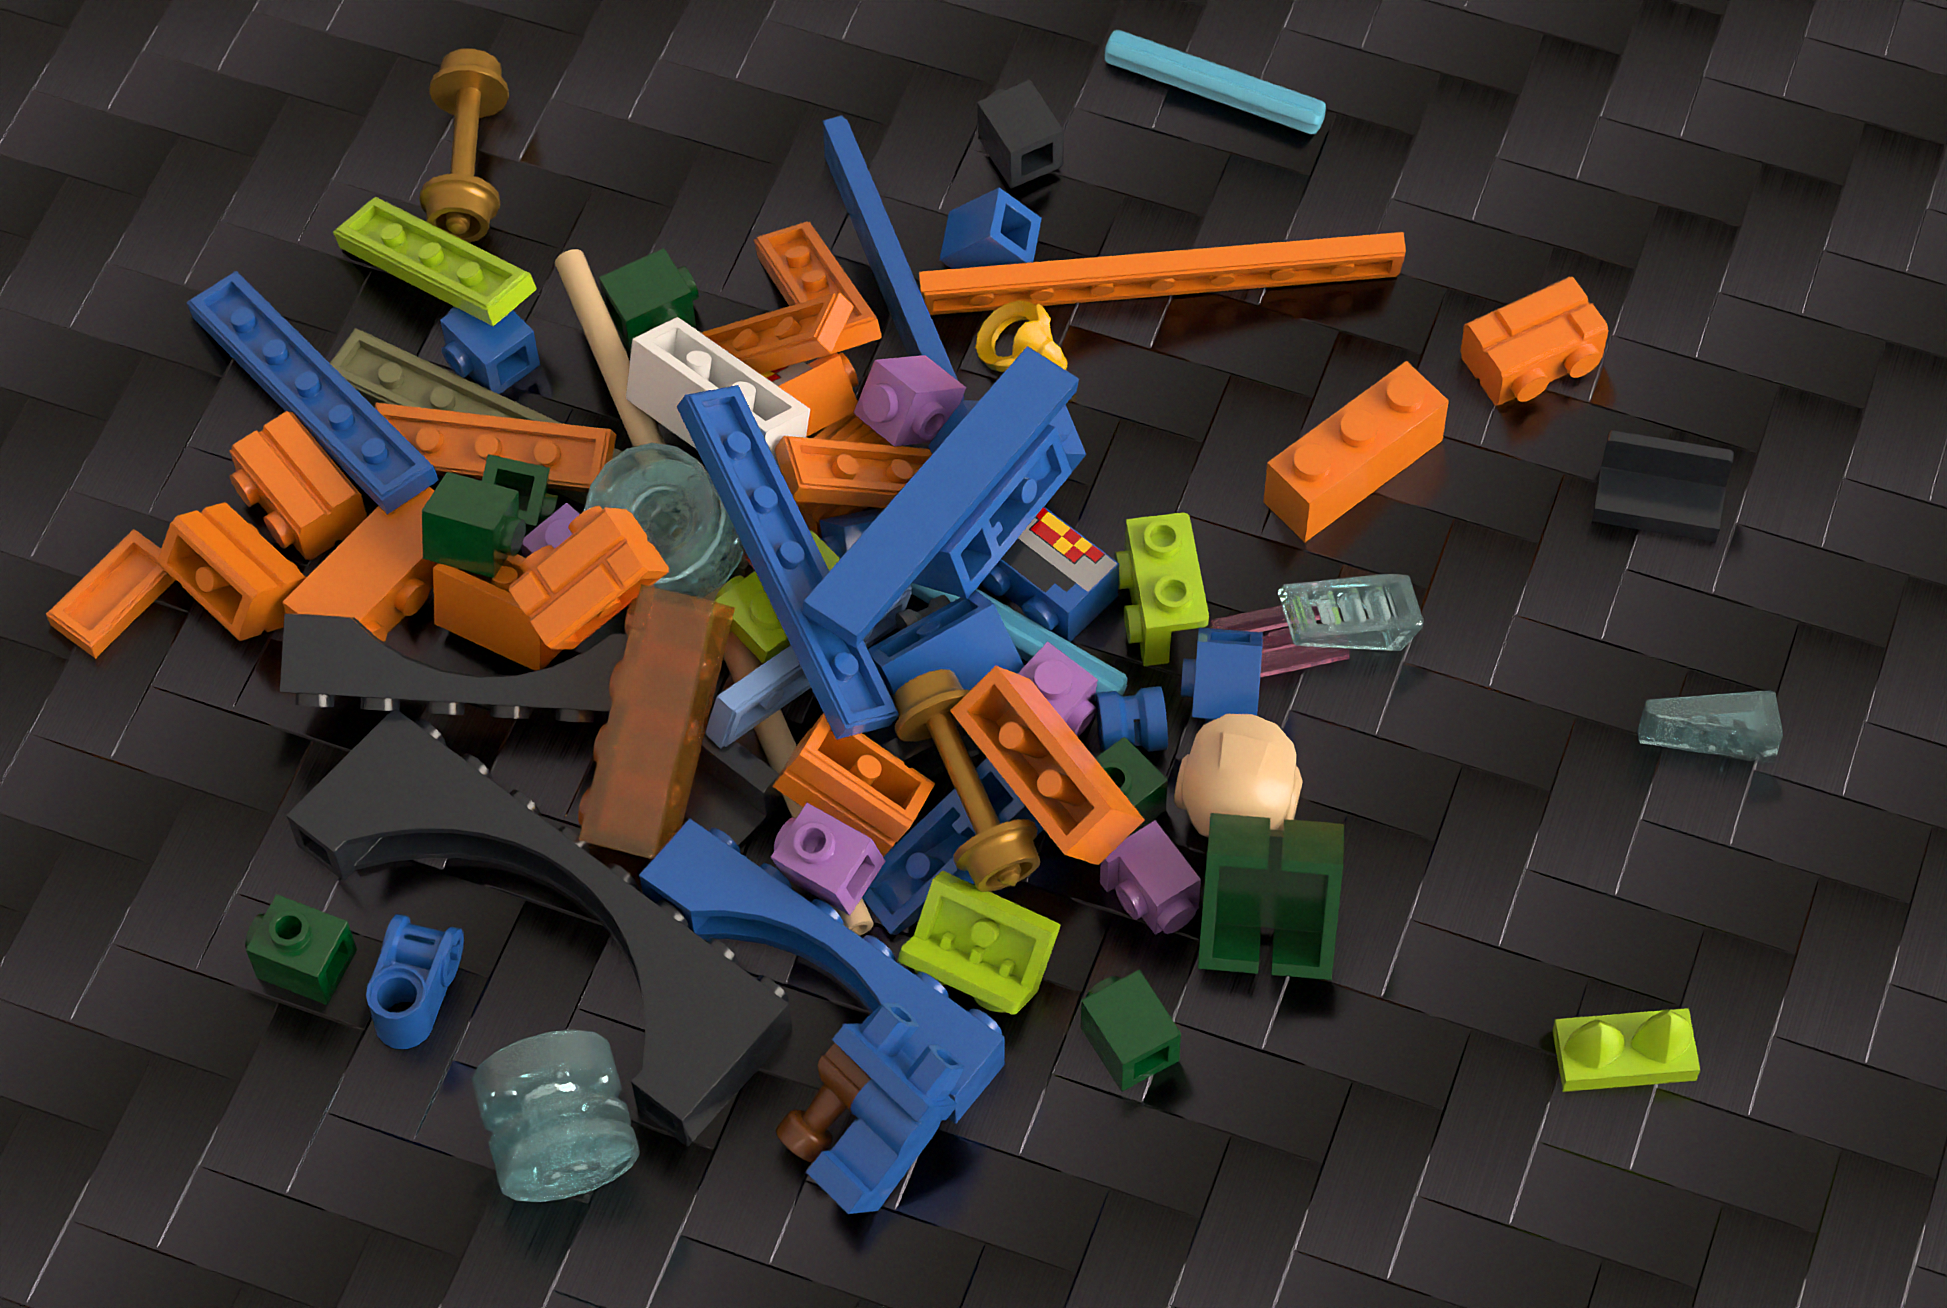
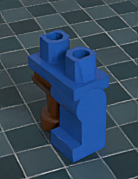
(890, 1096)

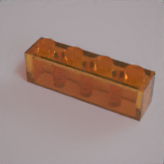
(655, 721)

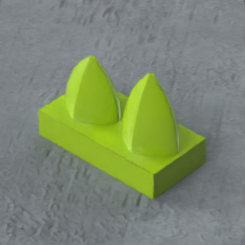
(1626, 1050)

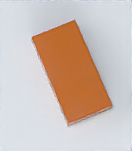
(111, 595)

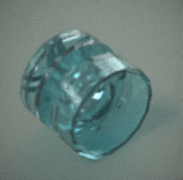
(668, 491)
(555, 1116)

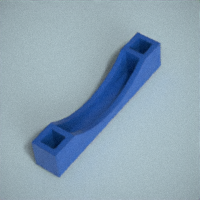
(738, 900)

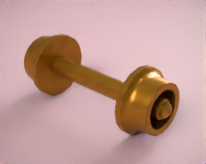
(470, 89)
(998, 852)

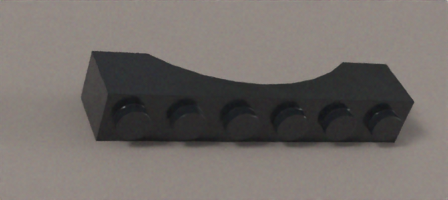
(344, 658)

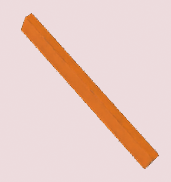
(1164, 273)

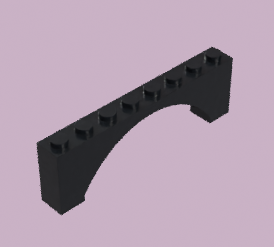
(418, 799)

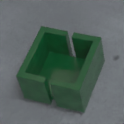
(1276, 882)

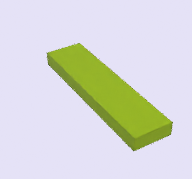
(435, 261)

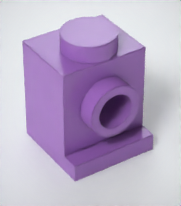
(1152, 880)

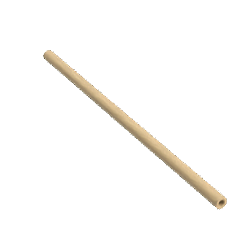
(643, 429)

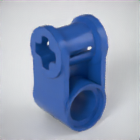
(416, 969)

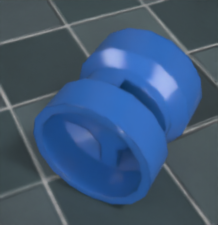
(1117, 716)

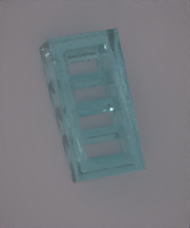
(1386, 597)
(1719, 725)

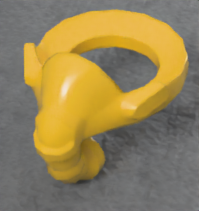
(1034, 334)

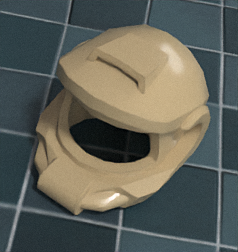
(1239, 769)

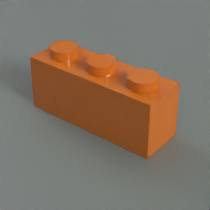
(1355, 451)
(373, 572)
(1047, 765)

